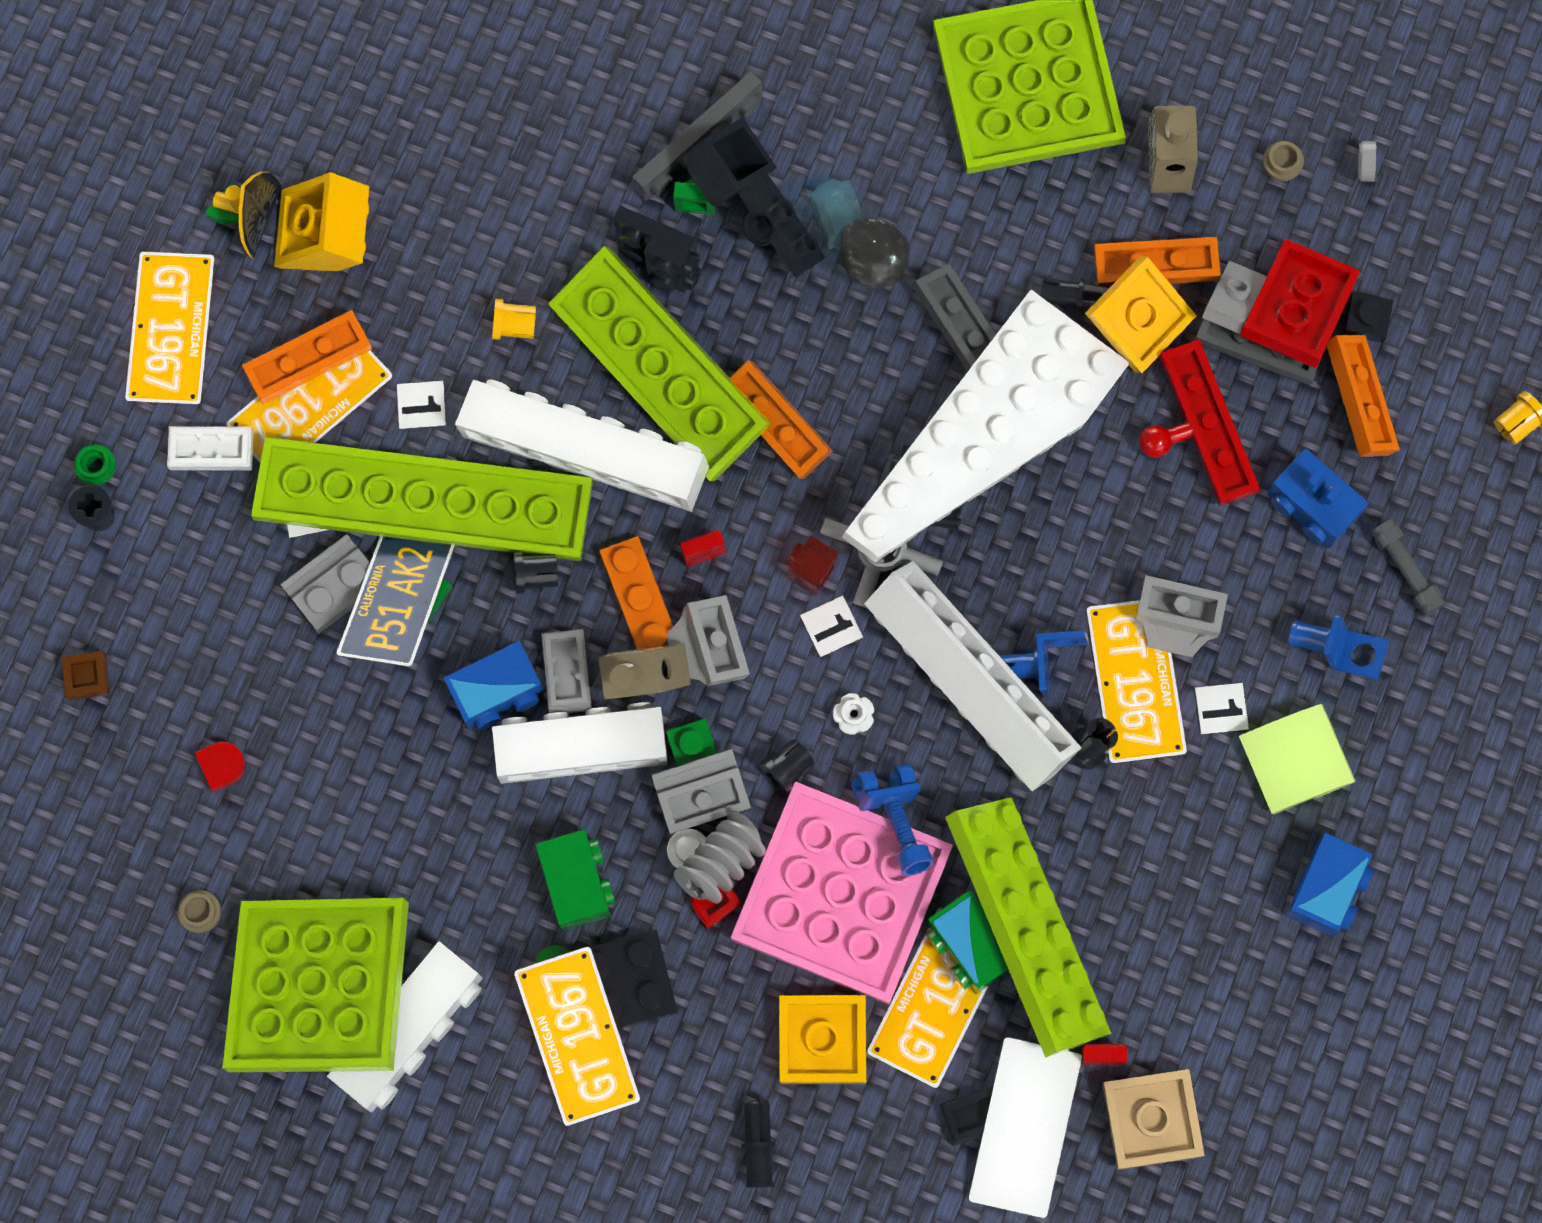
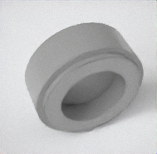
(1367, 161)

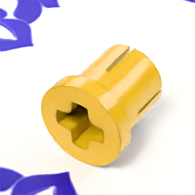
(513, 320)
(1520, 418)

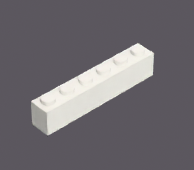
(583, 444)
(972, 675)

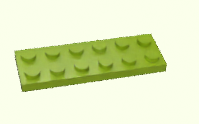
(658, 361)
(1028, 926)

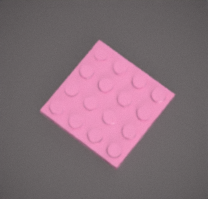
(836, 894)

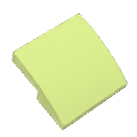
(1297, 758)

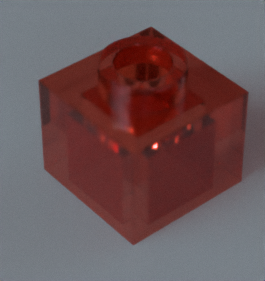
(812, 565)

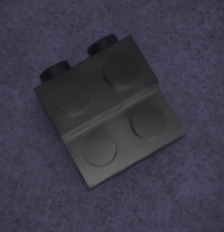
(668, 253)

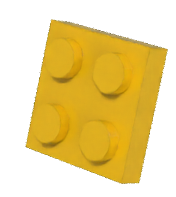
(1141, 314)
(822, 1039)

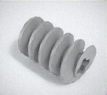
(720, 859)

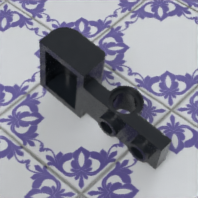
(737, 164)

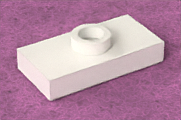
(210, 448)

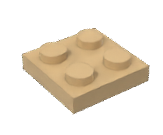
(1153, 1119)

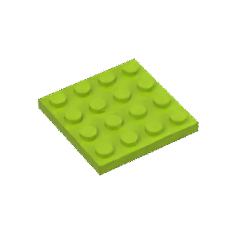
(1028, 83)
(316, 985)

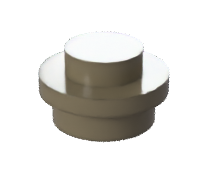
(1283, 161)
(199, 911)

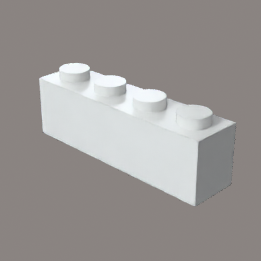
(580, 743)
(425, 1011)

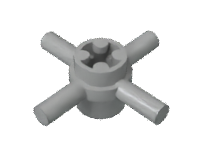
(889, 562)

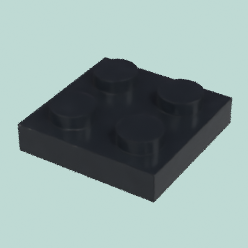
(635, 979)

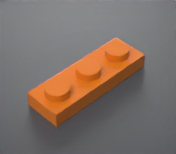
(1176, 259)
(307, 357)
(1362, 395)
(789, 432)
(637, 593)

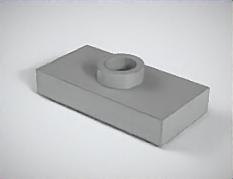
(1234, 297)
(566, 671)

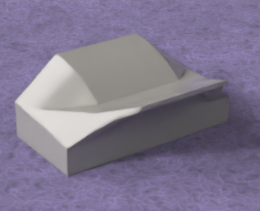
(1179, 615)
(710, 642)

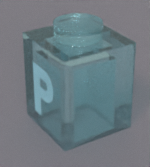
(834, 207)

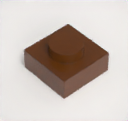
(86, 675)

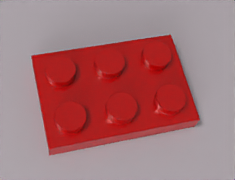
(1300, 303)

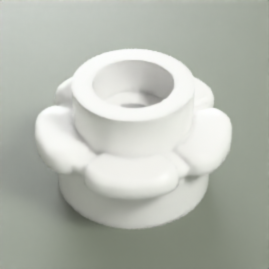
(852, 725)

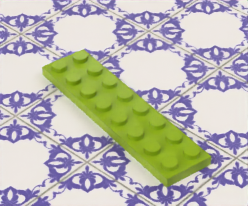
(422, 498)

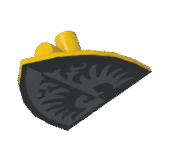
(253, 204)

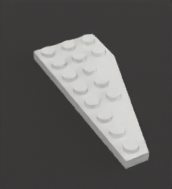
(1014, 403)

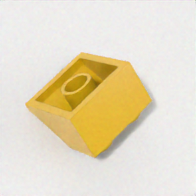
(322, 224)

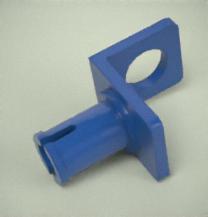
(1338, 646)
(1036, 664)

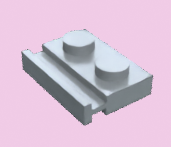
(328, 583)
(700, 791)

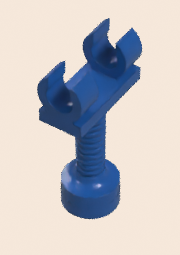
(903, 789)

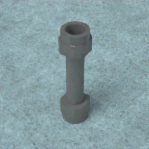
(1389, 537)

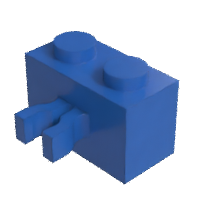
(1316, 499)

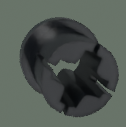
(83, 502)
(534, 572)
(1094, 742)
(786, 766)

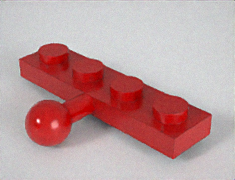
(1205, 422)

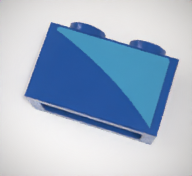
(495, 687)
(1330, 886)

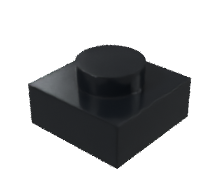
(1368, 316)

